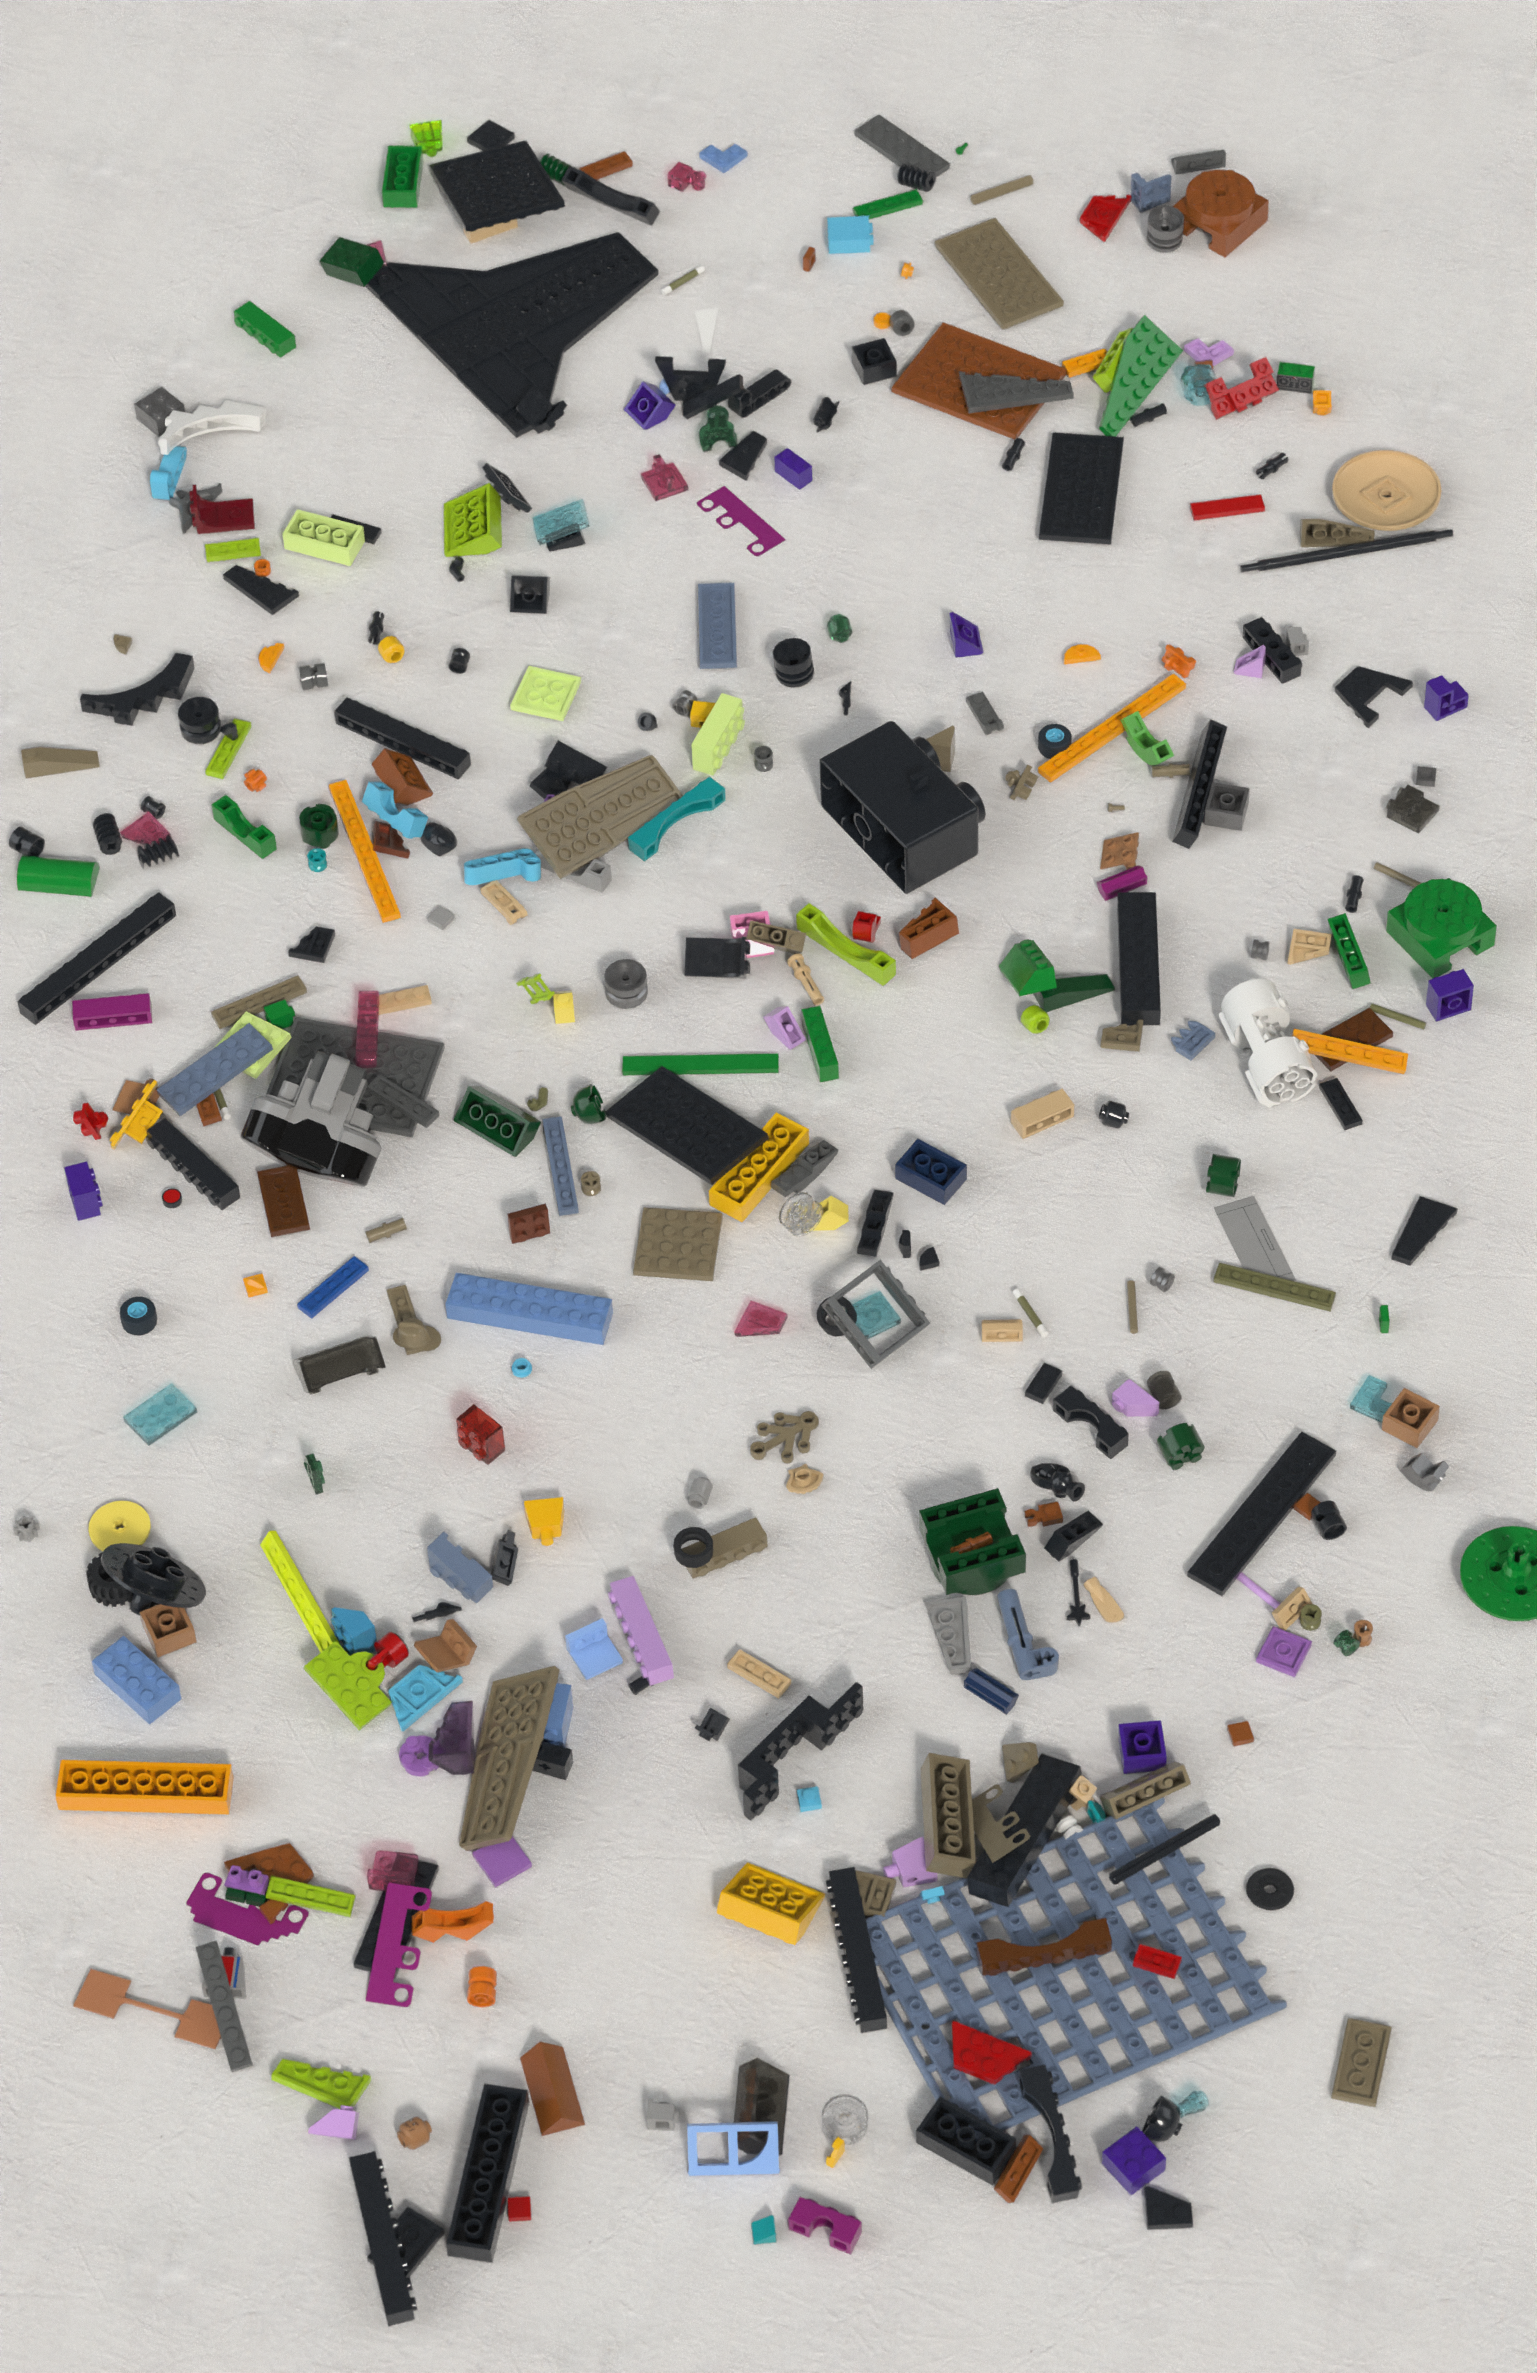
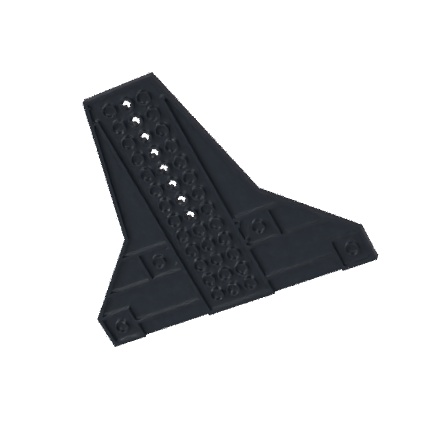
(477, 322)

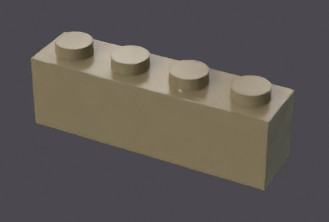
(730, 1546)

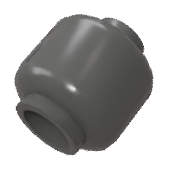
(902, 322)

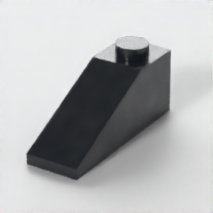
(1072, 1535)

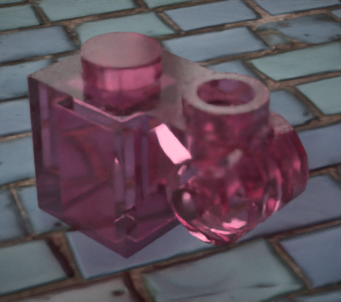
(683, 175)

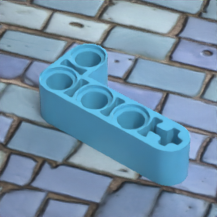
(165, 480)
(503, 865)

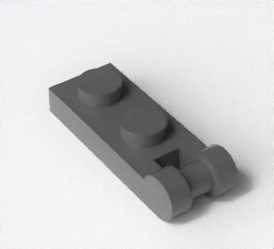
(984, 713)

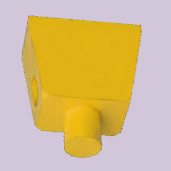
(545, 1518)

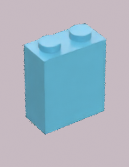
(849, 234)

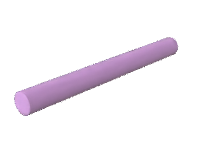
(1258, 1591)

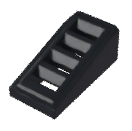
(571, 540)

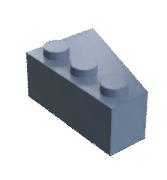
(457, 1570)

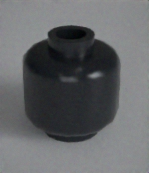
(1113, 1114)

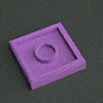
(1284, 1651)
(502, 1861)

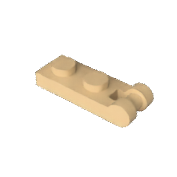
(503, 901)

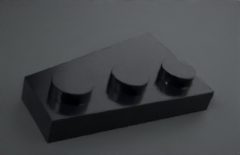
(743, 456)

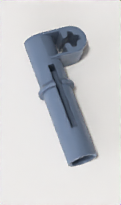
(1025, 1655)

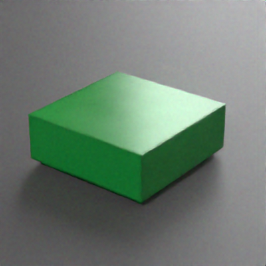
(1384, 1319)

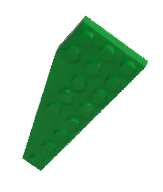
(1142, 364)

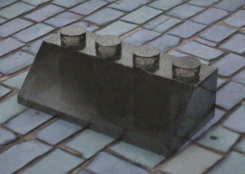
(760, 2098)

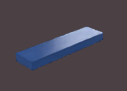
(332, 1287)

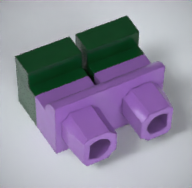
(246, 1886)

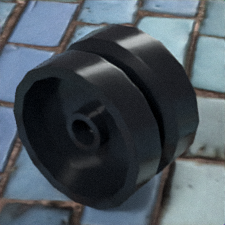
(199, 720)

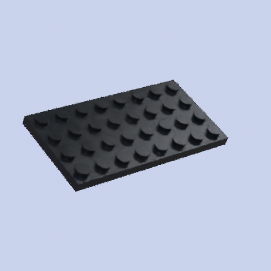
(1081, 488)
(687, 1125)

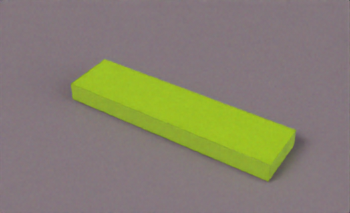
(227, 751)
(310, 1896)

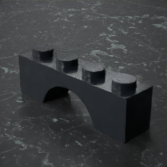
(1074, 1406)

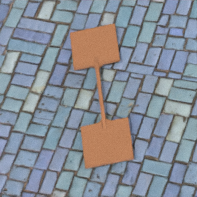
(106, 1993)

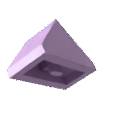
(1252, 663)

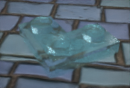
(1368, 1399)

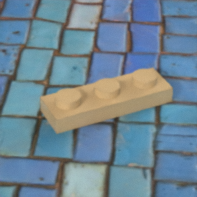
(404, 999)
(759, 1673)

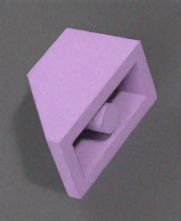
(784, 1027)
(1134, 1401)
(337, 2124)

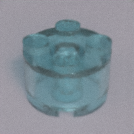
(1194, 381)

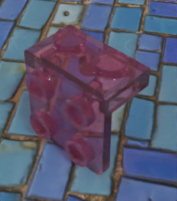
(392, 1868)

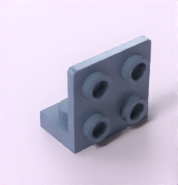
(1151, 193)

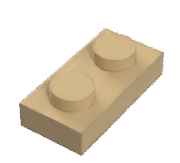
(1291, 1608)

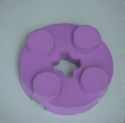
(409, 1759)

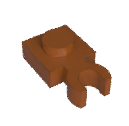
(1047, 1514)

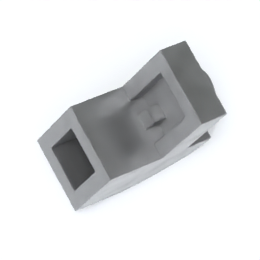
(1423, 1472)

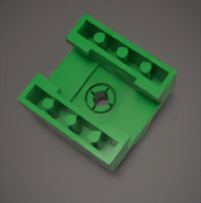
(1438, 922)

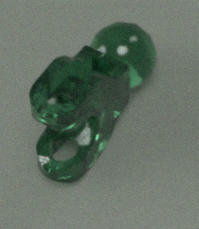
(717, 429)

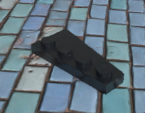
(260, 590)
(1423, 1225)

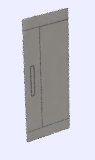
(1253, 1238)

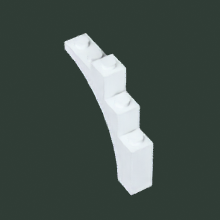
(207, 419)

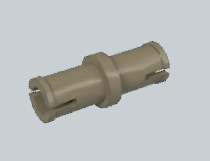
(1170, 770)
(386, 1230)

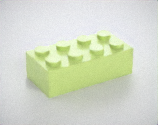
(323, 537)
(717, 734)

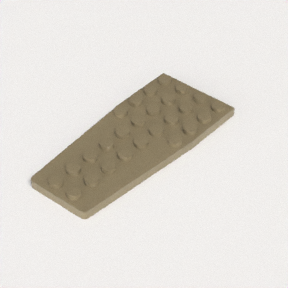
(598, 814)
(506, 1755)

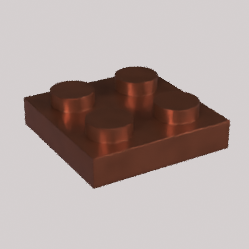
(528, 1223)

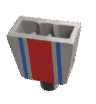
(235, 1972)

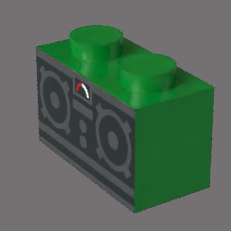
(1295, 377)

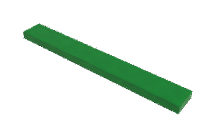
(702, 1064)

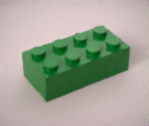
(402, 177)

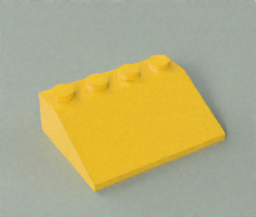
(769, 1903)

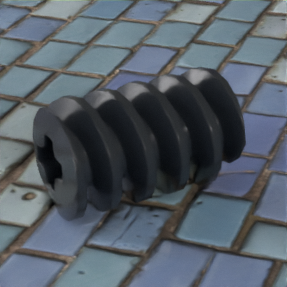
(916, 177)
(107, 834)
(156, 851)

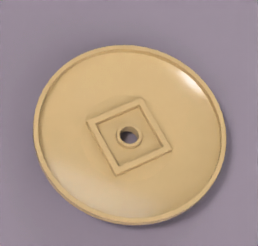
(1405, 478)

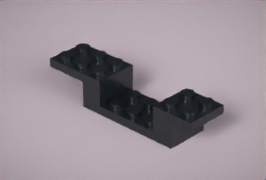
(807, 1720)

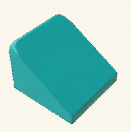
(1095, 1812)
(764, 2230)

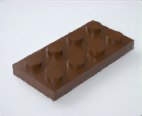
(1361, 1028)
(283, 1201)

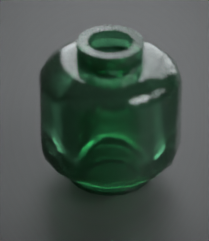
(839, 628)

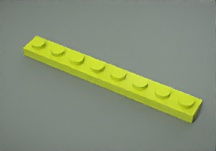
(298, 1591)

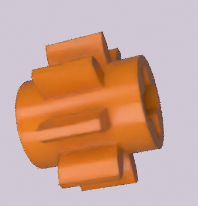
(255, 780)

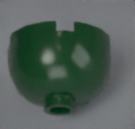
(587, 1105)

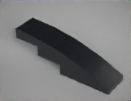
(875, 1223)

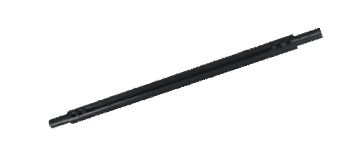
(1347, 550)

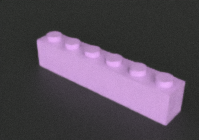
(641, 1631)

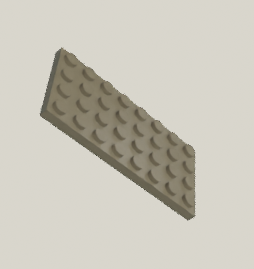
(999, 273)

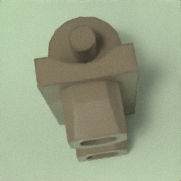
(1026, 777)

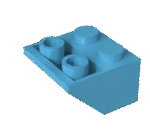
(353, 1630)

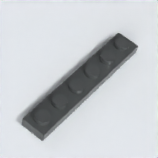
(224, 2006)

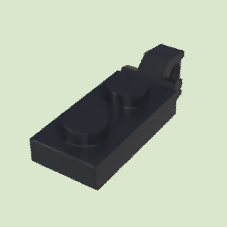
(505, 1559)

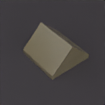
(945, 747)

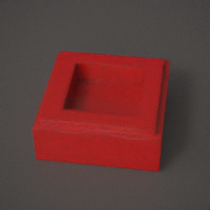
(519, 2208)

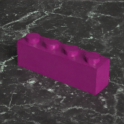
(112, 1011)

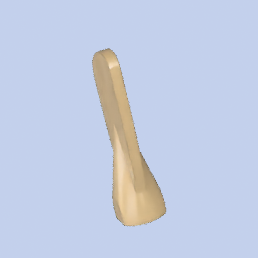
(1103, 1601)

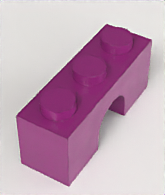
(809, 2215)

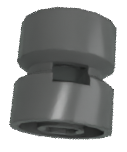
(313, 676)

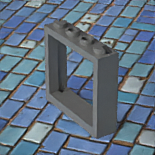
(851, 1330)

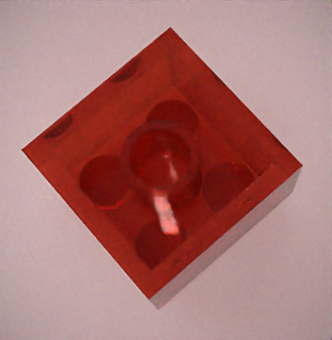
(480, 1434)

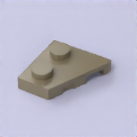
(1123, 1037)
(1019, 1759)
(875, 1892)

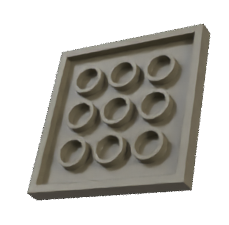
(678, 1244)

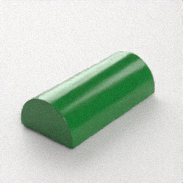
(57, 875)

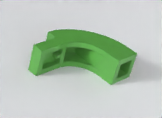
(1143, 743)

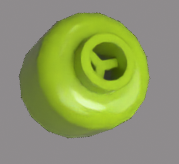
(1035, 1019)

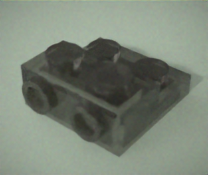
(1411, 809)

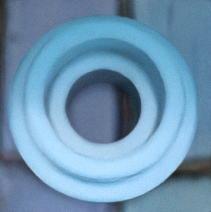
(519, 1364)

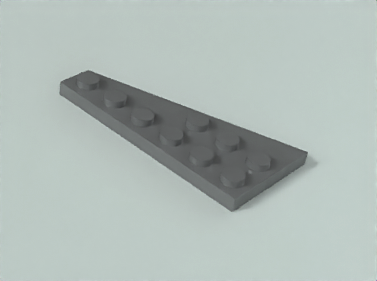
(1004, 391)

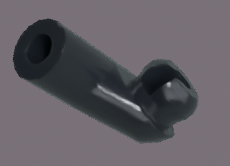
(456, 567)

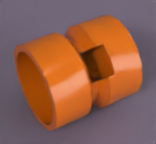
(481, 1986)

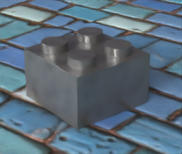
(155, 408)
(1226, 806)

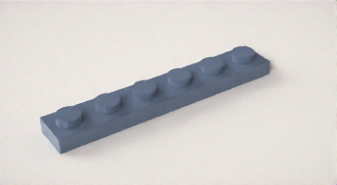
(560, 1166)

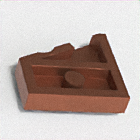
(388, 841)

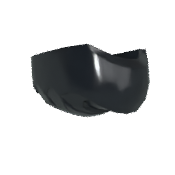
(438, 839)

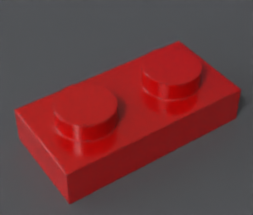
(1157, 1961)

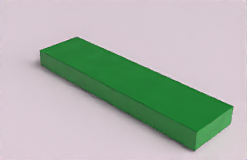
(889, 205)

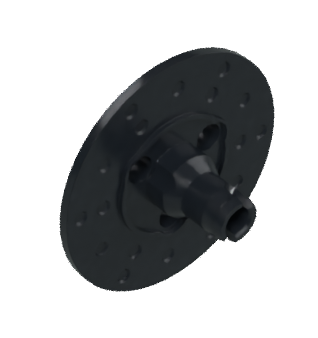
(152, 1577)

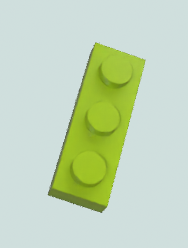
(233, 550)

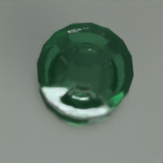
(1346, 1643)

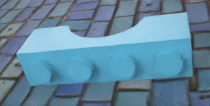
(381, 801)

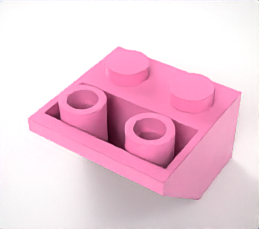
(739, 928)

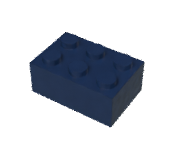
(931, 1171)

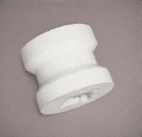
(1068, 1826)

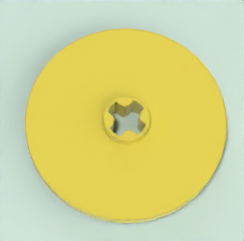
(116, 1514)

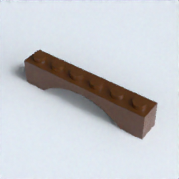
(1000, 1956)

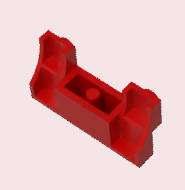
(1237, 398)

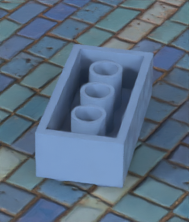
(136, 1680)

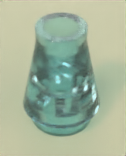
(1193, 2103)

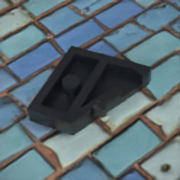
(314, 946)

